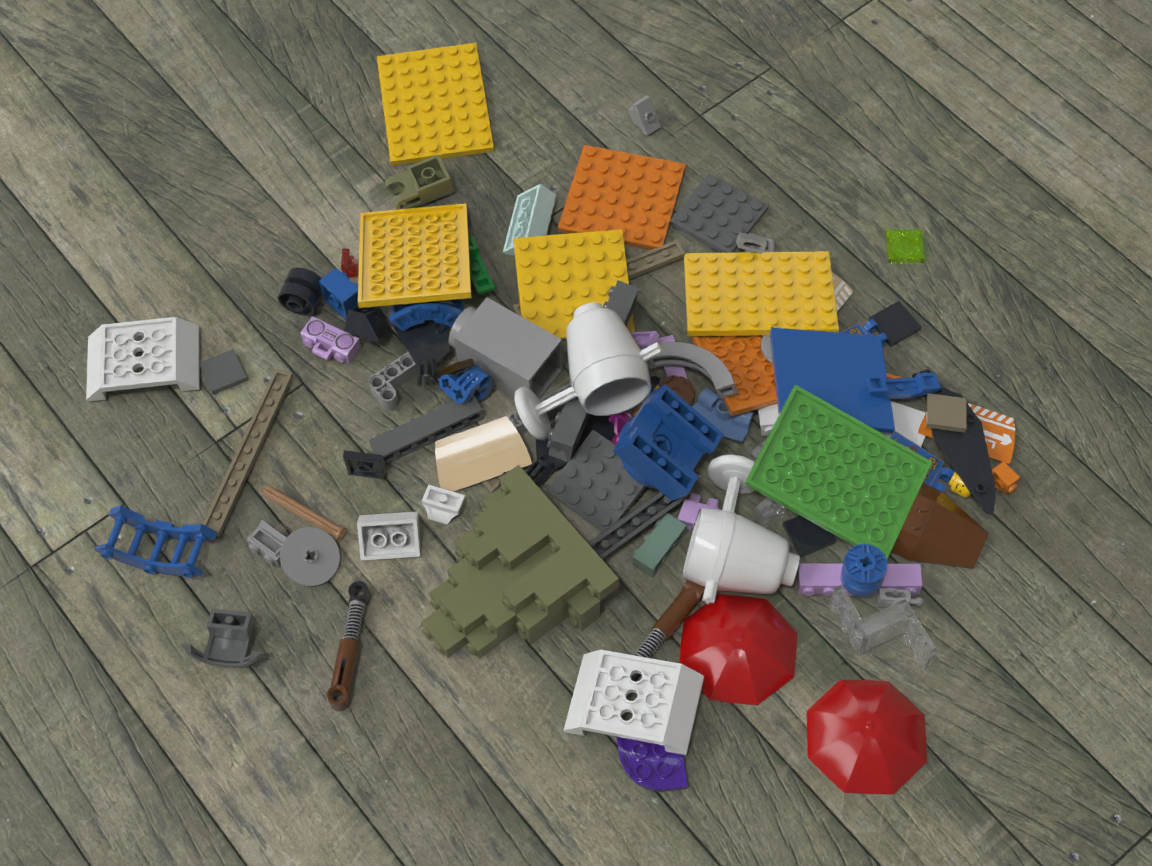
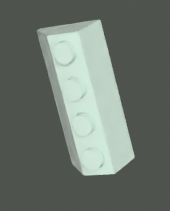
(530, 215)

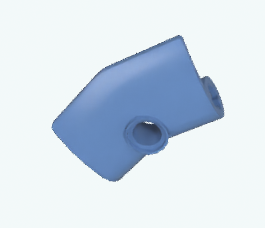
(711, 408)

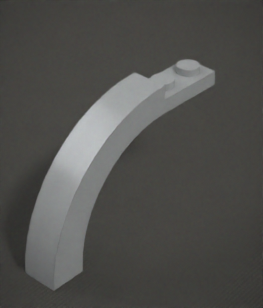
(697, 358)

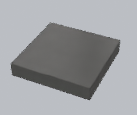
(223, 371)

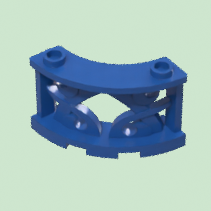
(415, 313)

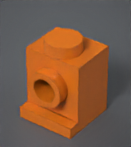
(1005, 478)

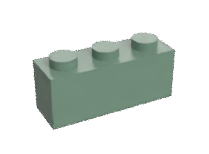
(659, 544)

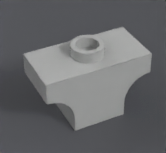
(644, 115)

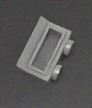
(267, 542)

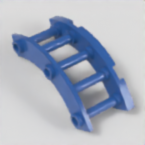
(164, 530)

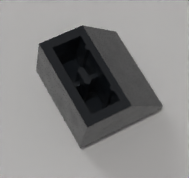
(368, 324)

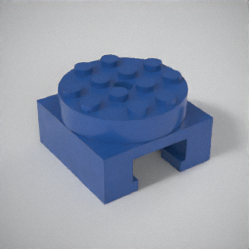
(666, 443)

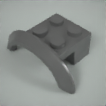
(228, 640)

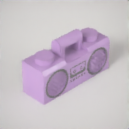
(330, 341)

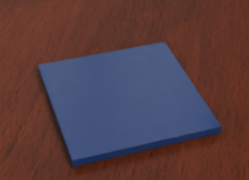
(833, 370)

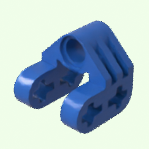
(469, 382)

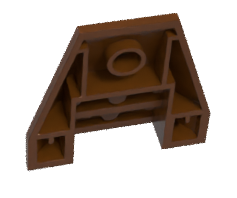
(939, 532)

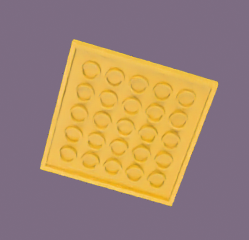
(566, 272)

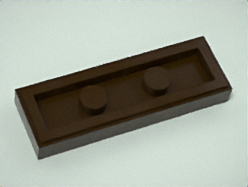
(455, 368)

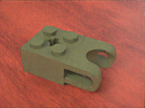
(420, 183)

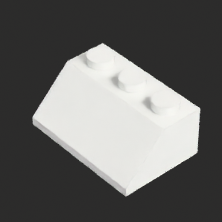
(389, 535)

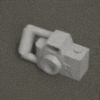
(755, 243)
(888, 597)

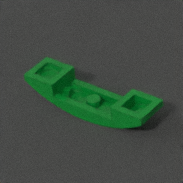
(479, 277)

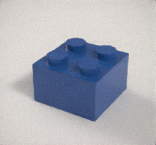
(339, 292)

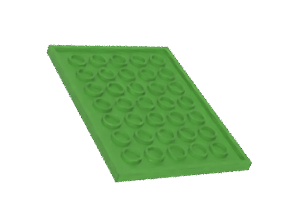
(838, 472)

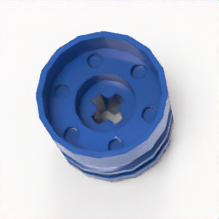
(863, 580)

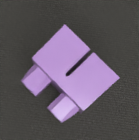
(691, 509)

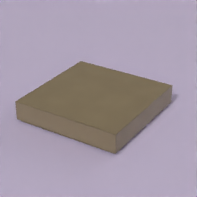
(946, 412)

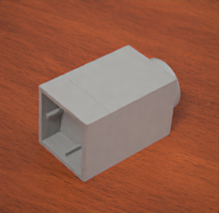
(507, 348)

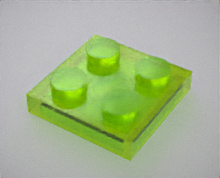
(904, 246)

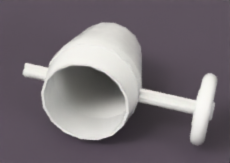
(599, 359)
(731, 550)

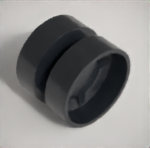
(300, 291)

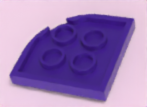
(651, 765)

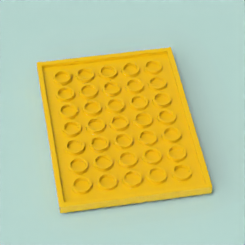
(434, 104)
(414, 256)
(758, 291)

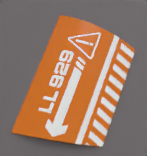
(998, 432)

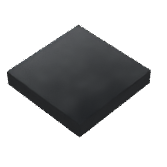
(895, 323)
(365, 464)
(807, 536)

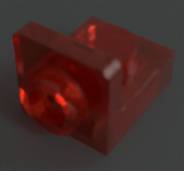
(348, 265)

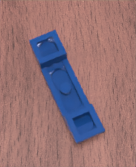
(902, 387)

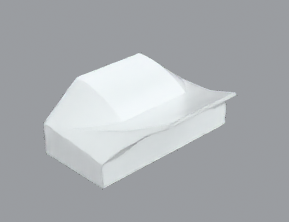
(442, 504)

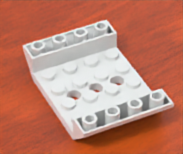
(168, 356)
(661, 711)

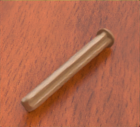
(306, 513)

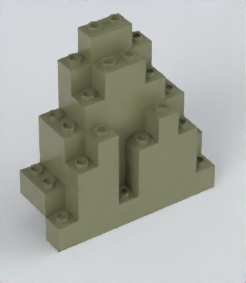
(517, 574)

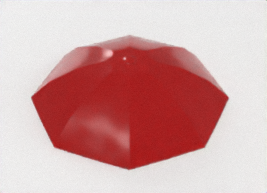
(739, 648)
(866, 737)

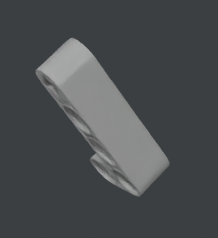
(388, 383)

